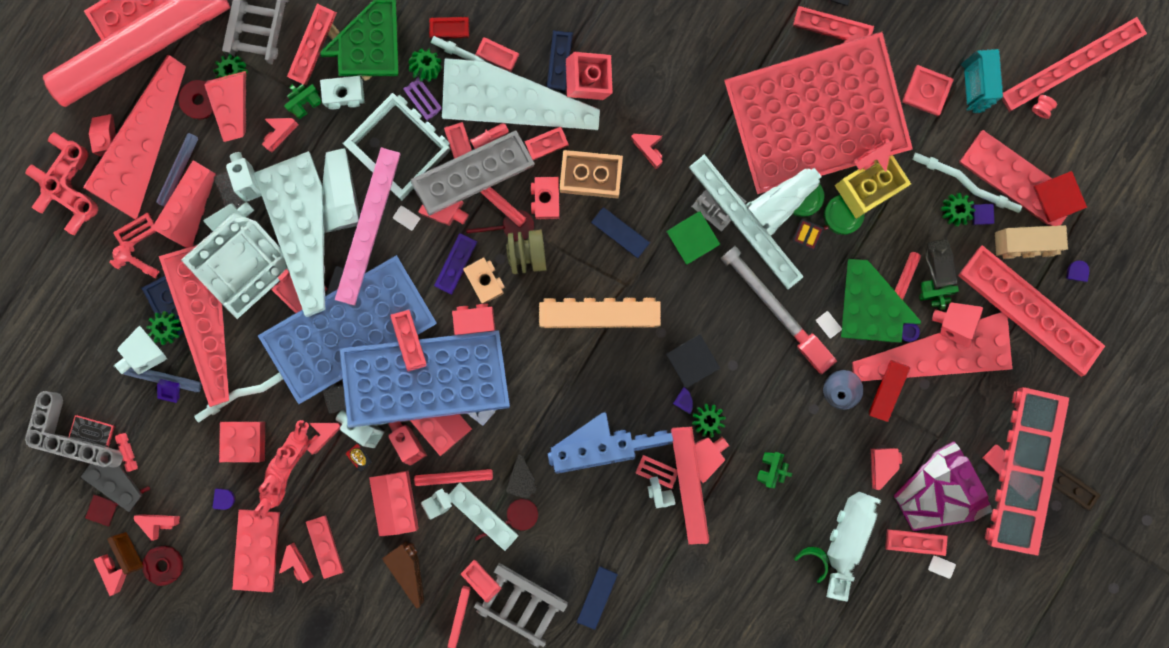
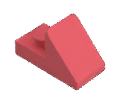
(283, 128)
(645, 144)
(880, 152)
(326, 432)
(151, 523)
(293, 558)
(112, 579)

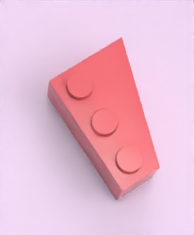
(229, 104)

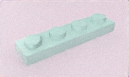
(483, 516)

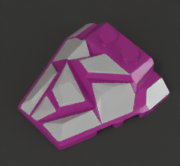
(943, 492)

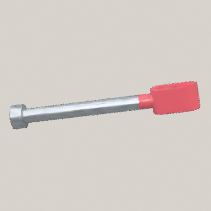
(809, 345)

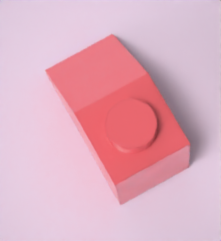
(101, 133)
(884, 465)

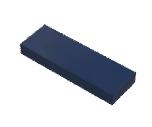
(557, 67)
(620, 232)
(597, 597)

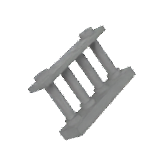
(236, 26)
(538, 594)

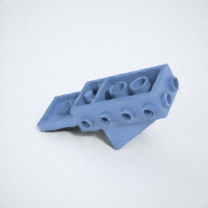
(596, 437)

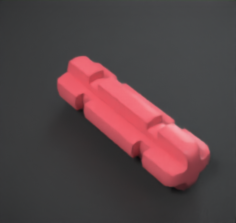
(127, 453)

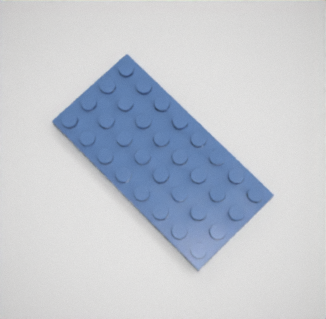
(309, 347)
(460, 378)

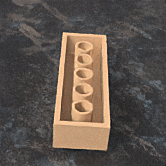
(599, 314)

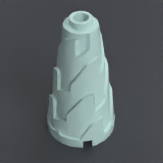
(780, 202)

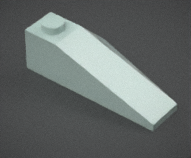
(339, 193)

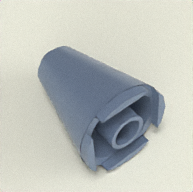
(845, 382)

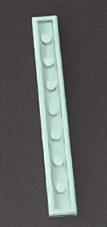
(745, 222)

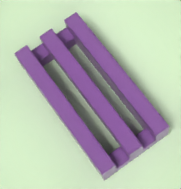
(413, 86)

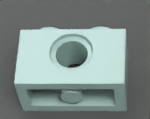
(331, 87)

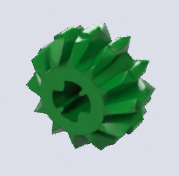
(229, 63)
(424, 65)
(949, 208)
(162, 335)
(705, 426)

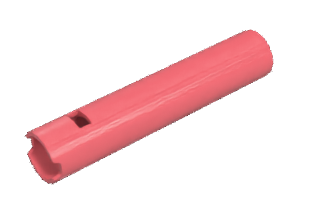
(129, 47)

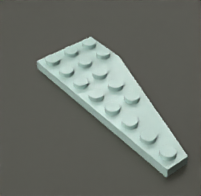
(492, 94)
(296, 212)

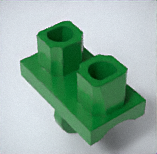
(299, 97)
(928, 292)
(770, 478)

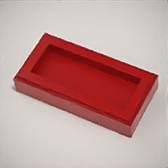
(449, 27)

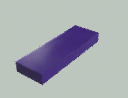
(455, 263)

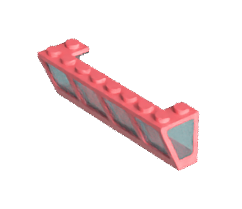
(1028, 471)

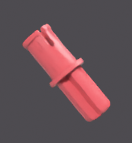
(489, 135)

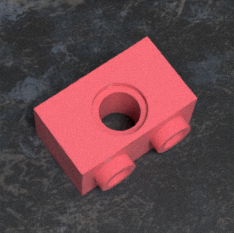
(550, 186)

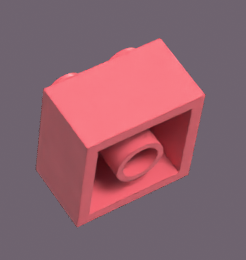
(589, 76)
(242, 441)

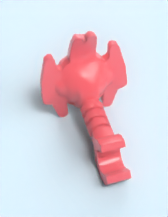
(123, 254)

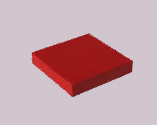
(1060, 196)

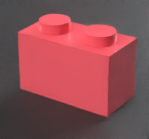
(473, 320)

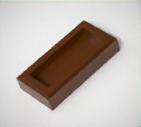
(125, 553)

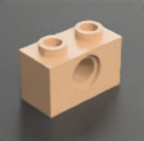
(475, 272)

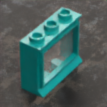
(983, 80)

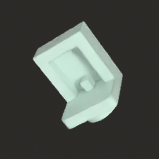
(663, 498)
(437, 504)
(839, 586)

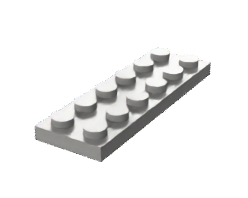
(472, 172)

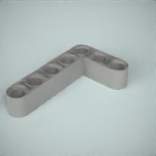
(65, 444)

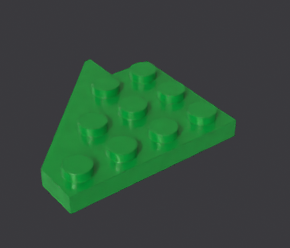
(368, 42)
(872, 306)

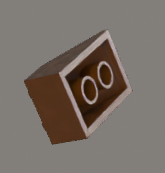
(405, 568)

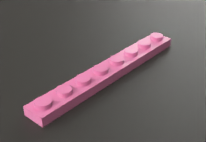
(367, 226)

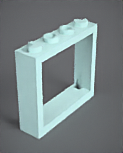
(413, 115)

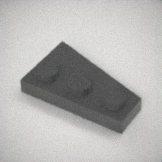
(114, 484)

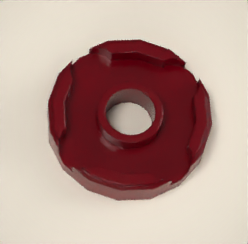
(187, 97)
(174, 565)

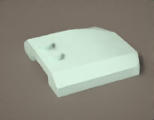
(237, 263)
(852, 532)

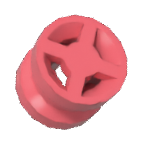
(1044, 106)

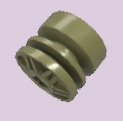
(526, 251)

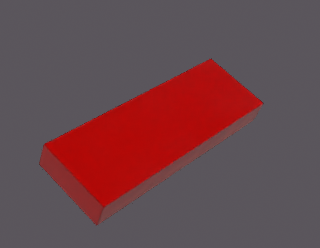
(889, 390)

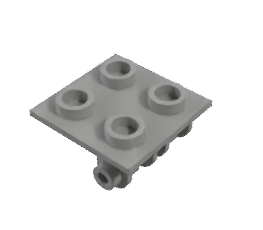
(712, 211)

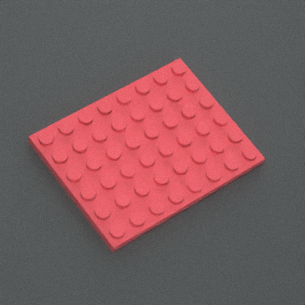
(818, 111)

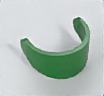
(817, 552)

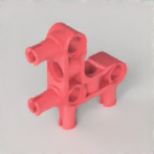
(63, 172)
(279, 469)

